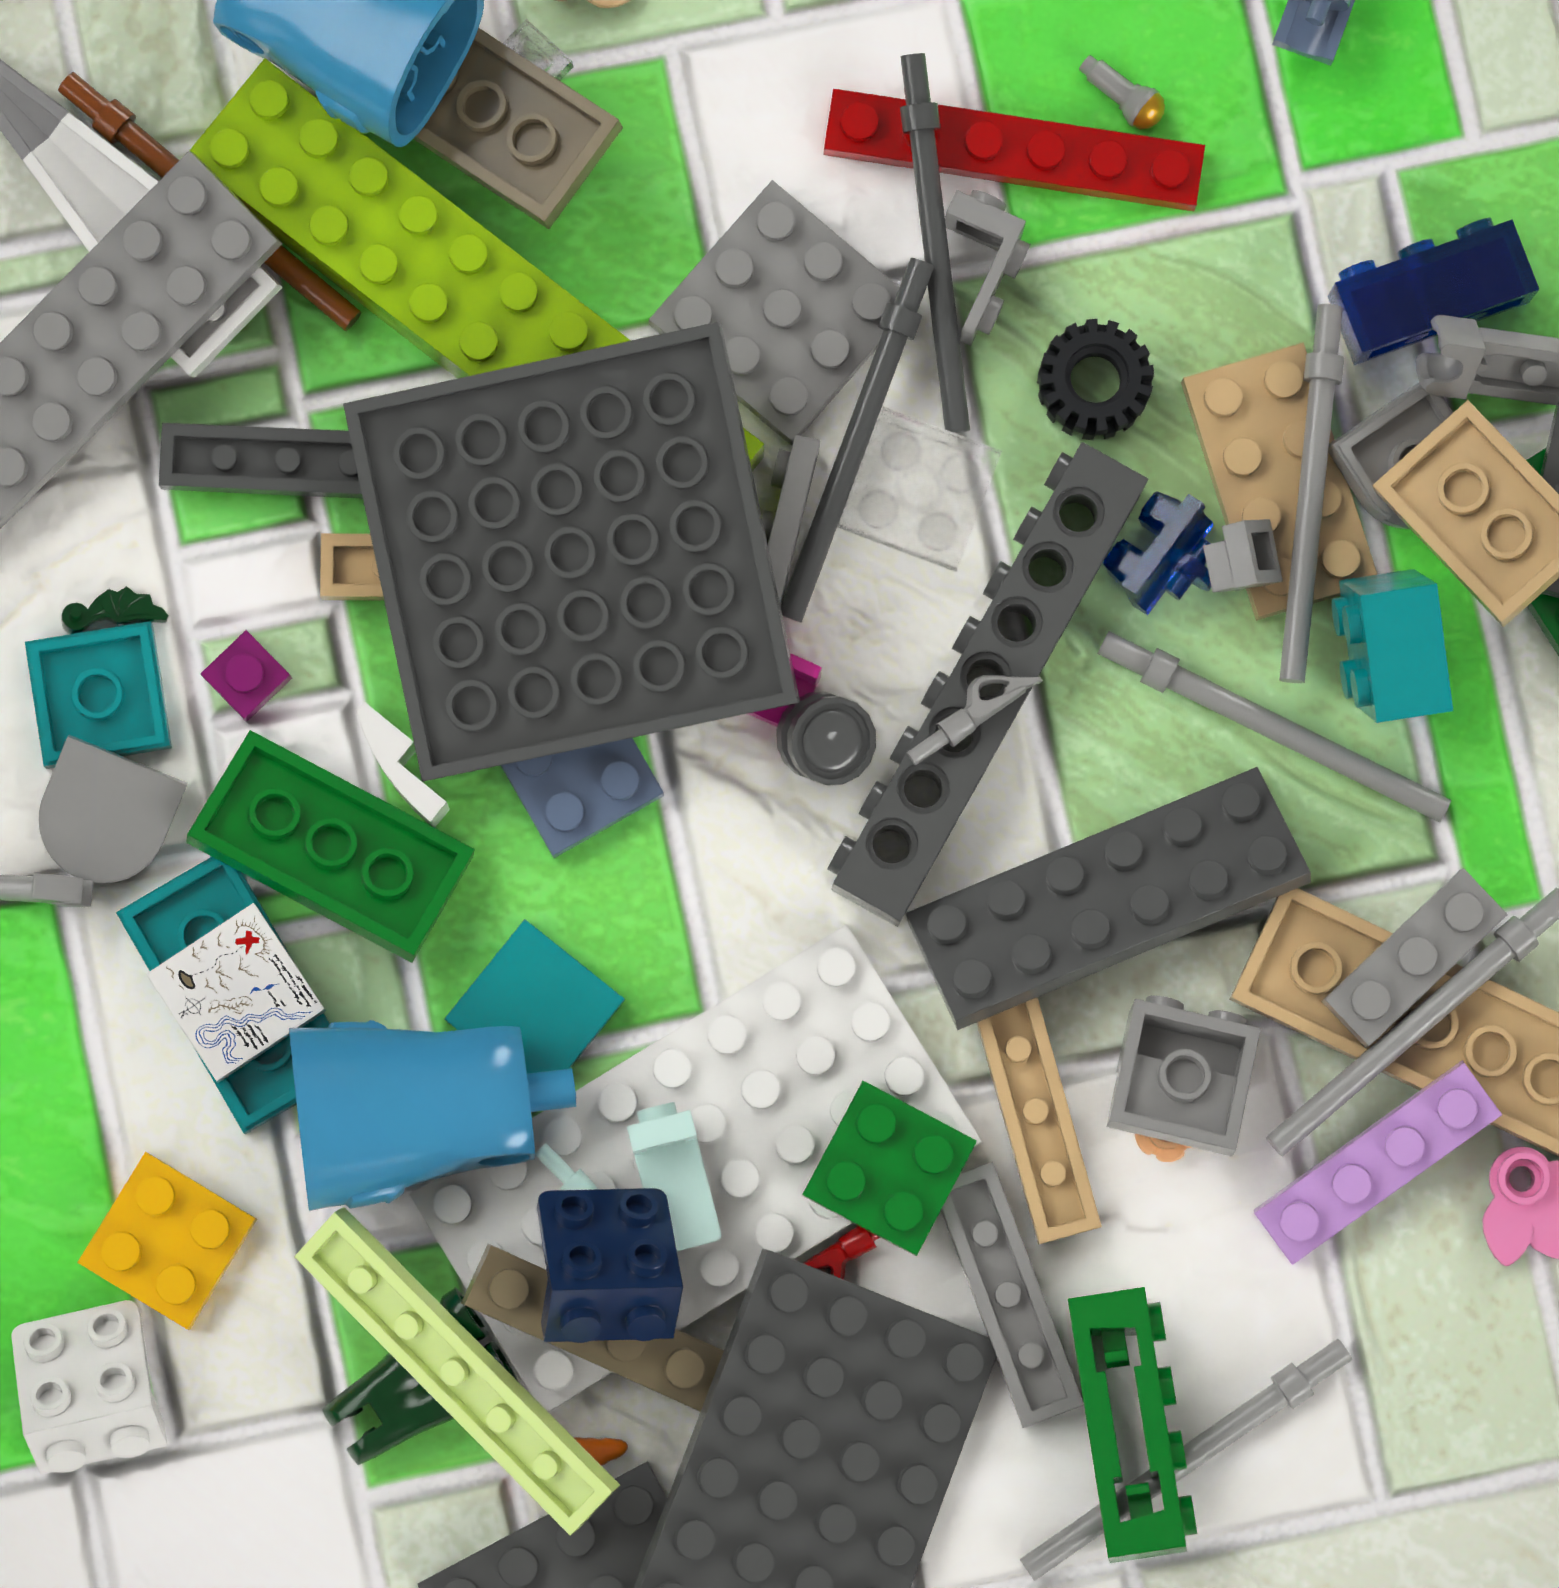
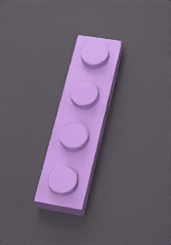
(1377, 1162)

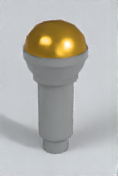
(1139, 104)

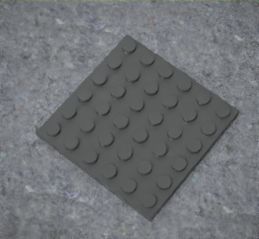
(571, 552)

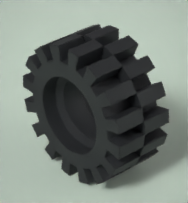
(1103, 342)

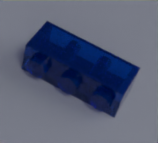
(1463, 278)

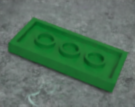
(330, 846)

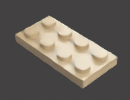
(1252, 441)

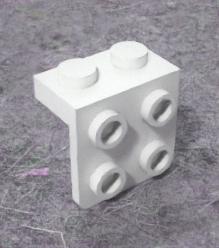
(86, 1388)

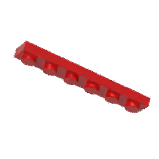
(1022, 151)

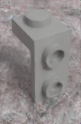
(986, 222)

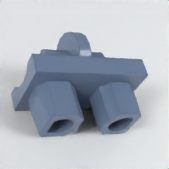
(1313, 28)

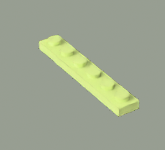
(457, 1370)

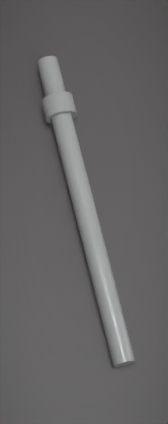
(1323, 372)
(1162, 671)
(1513, 941)
(1289, 1387)

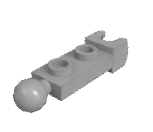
(1489, 363)

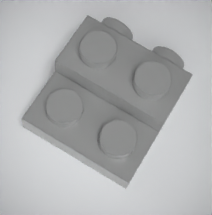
(1183, 1075)

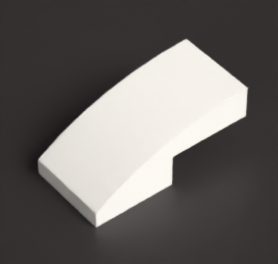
(392, 752)

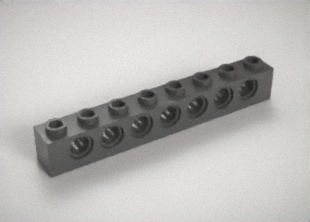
(1110, 495)

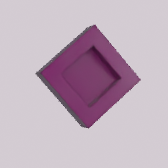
(246, 676)

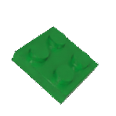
(889, 1168)

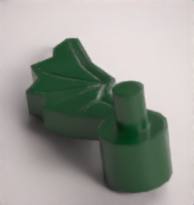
(117, 607)

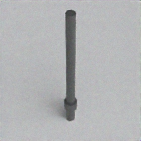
(920, 120)
(898, 324)

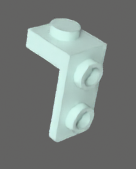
(672, 1161)

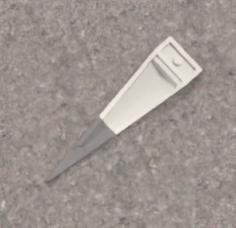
(97, 188)

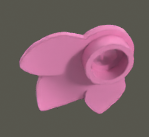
(1524, 1217)

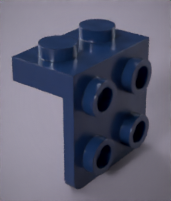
(609, 1265)

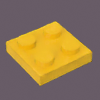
(167, 1241)

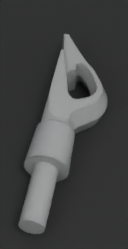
(964, 721)

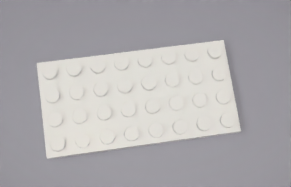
(765, 1095)

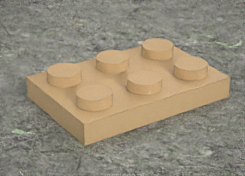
(1479, 511)

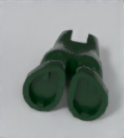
(398, 1398)

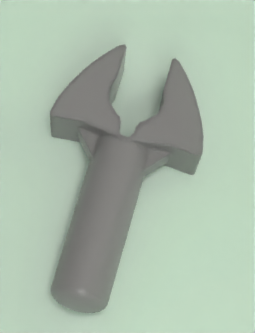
(47, 888)

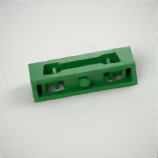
(1113, 1318)

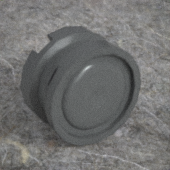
(826, 738)

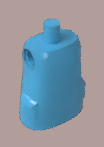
(367, 60)
(412, 1106)

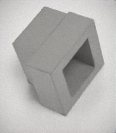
(1244, 557)

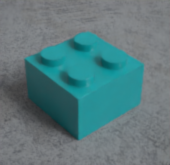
(1393, 645)

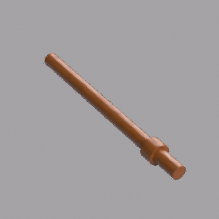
(117, 125)

